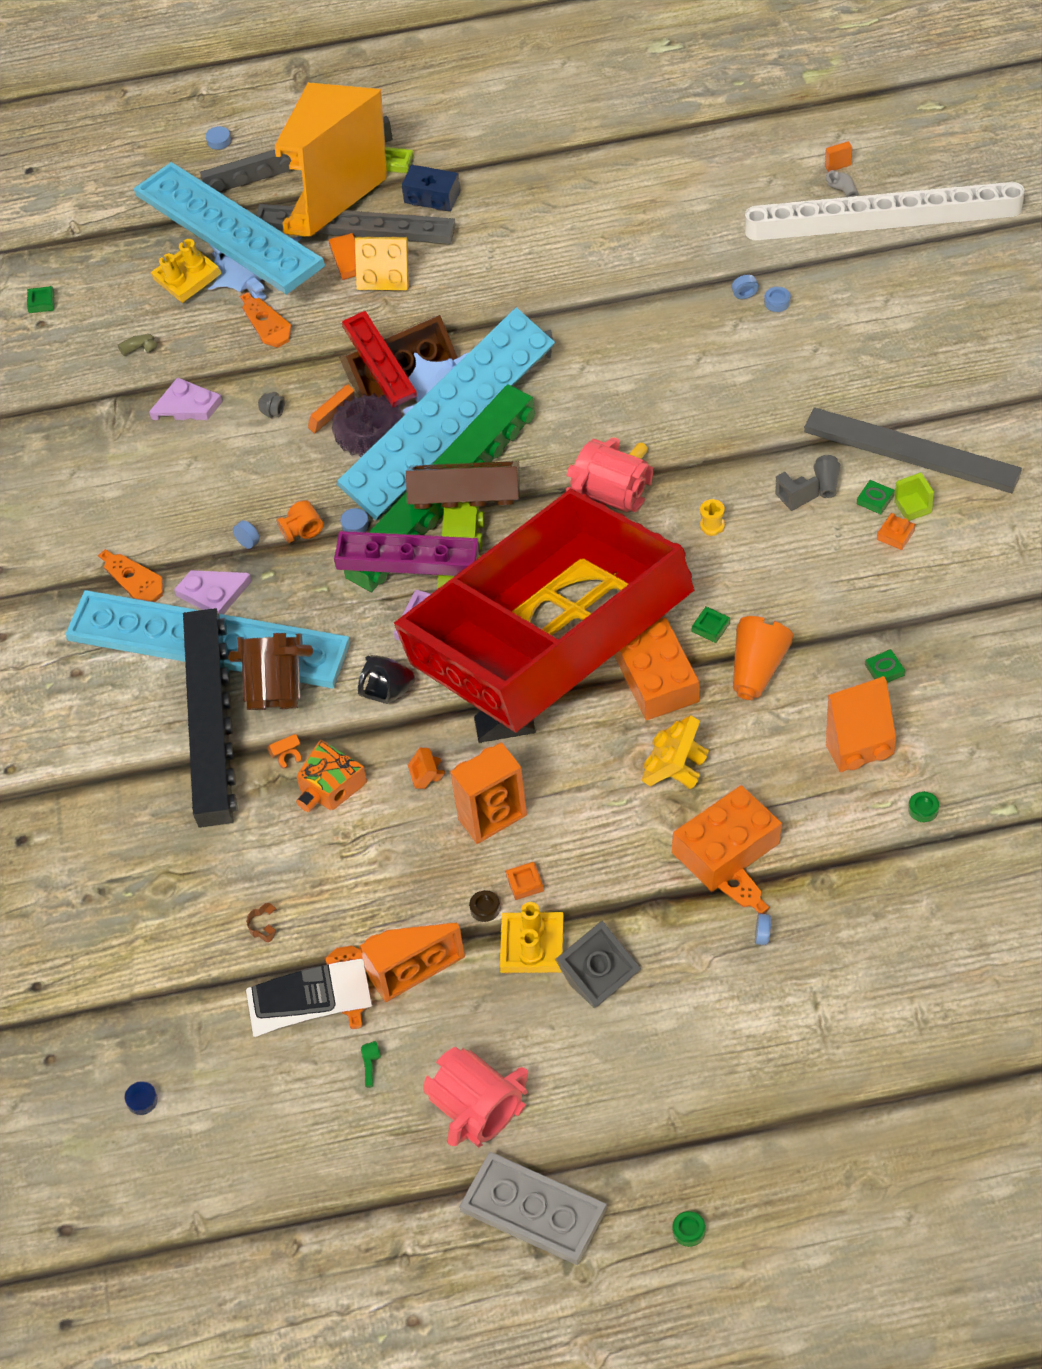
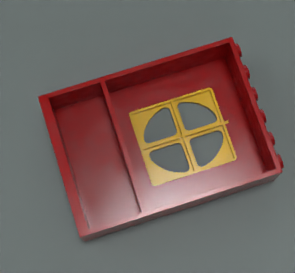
(479, 628)

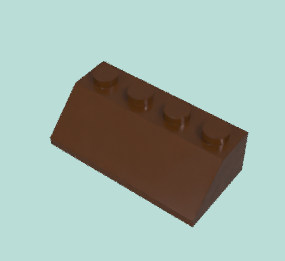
(425, 338)
(463, 483)

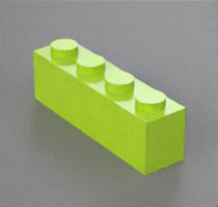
(461, 522)

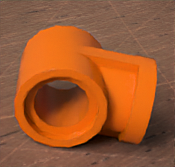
(301, 521)

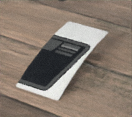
(308, 995)

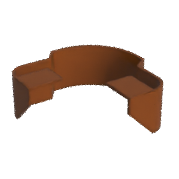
(268, 908)

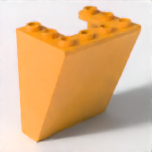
(338, 146)

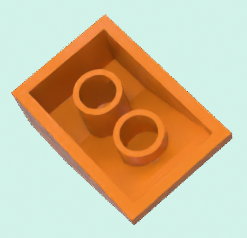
(860, 725)
(410, 956)

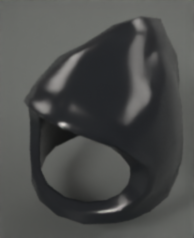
(386, 680)

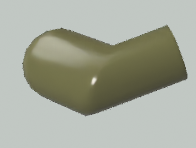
(136, 342)

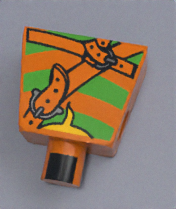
(328, 778)

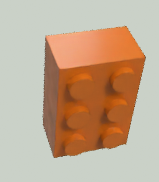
(658, 671)
(488, 792)
(726, 837)

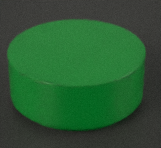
(923, 806)
(688, 1229)

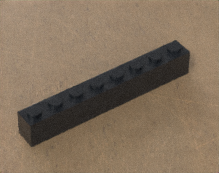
(208, 719)

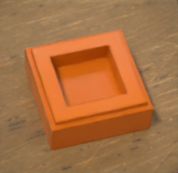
(838, 156)
(524, 880)

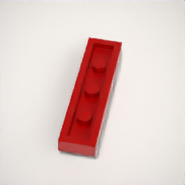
(379, 359)

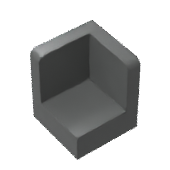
(796, 492)

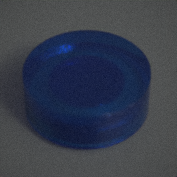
(141, 1098)

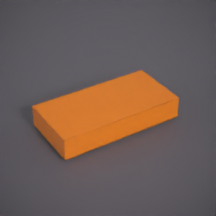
(344, 254)
(329, 408)

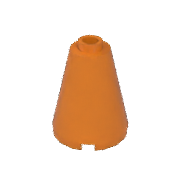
(758, 654)

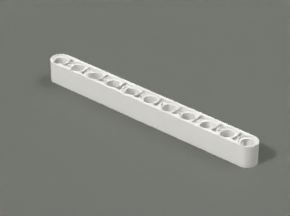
(884, 211)

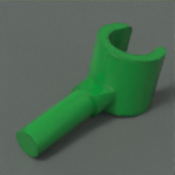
(369, 1053)

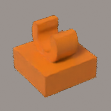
(896, 531)
(285, 747)
(424, 768)

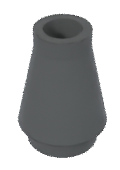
(827, 472)

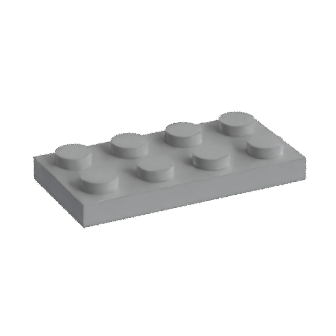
(533, 1208)

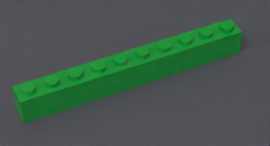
(478, 443)

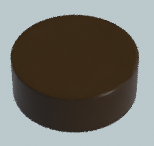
(484, 906)

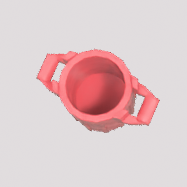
(610, 475)
(475, 1096)

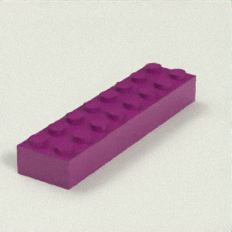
(404, 553)

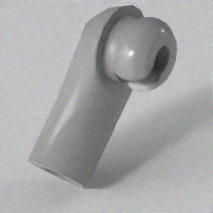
(842, 182)

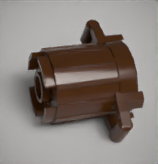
(271, 670)

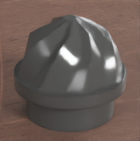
(271, 404)

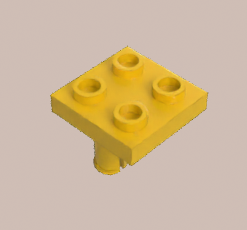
(381, 263)
(185, 271)
(670, 753)
(531, 940)

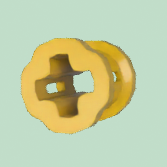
(712, 514)

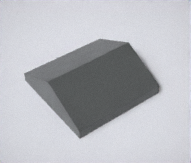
(597, 964)

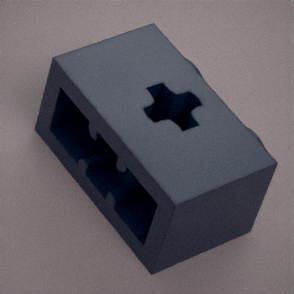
(431, 188)

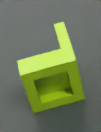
(914, 496)

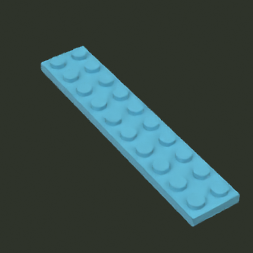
(229, 228)
(445, 412)
(159, 632)

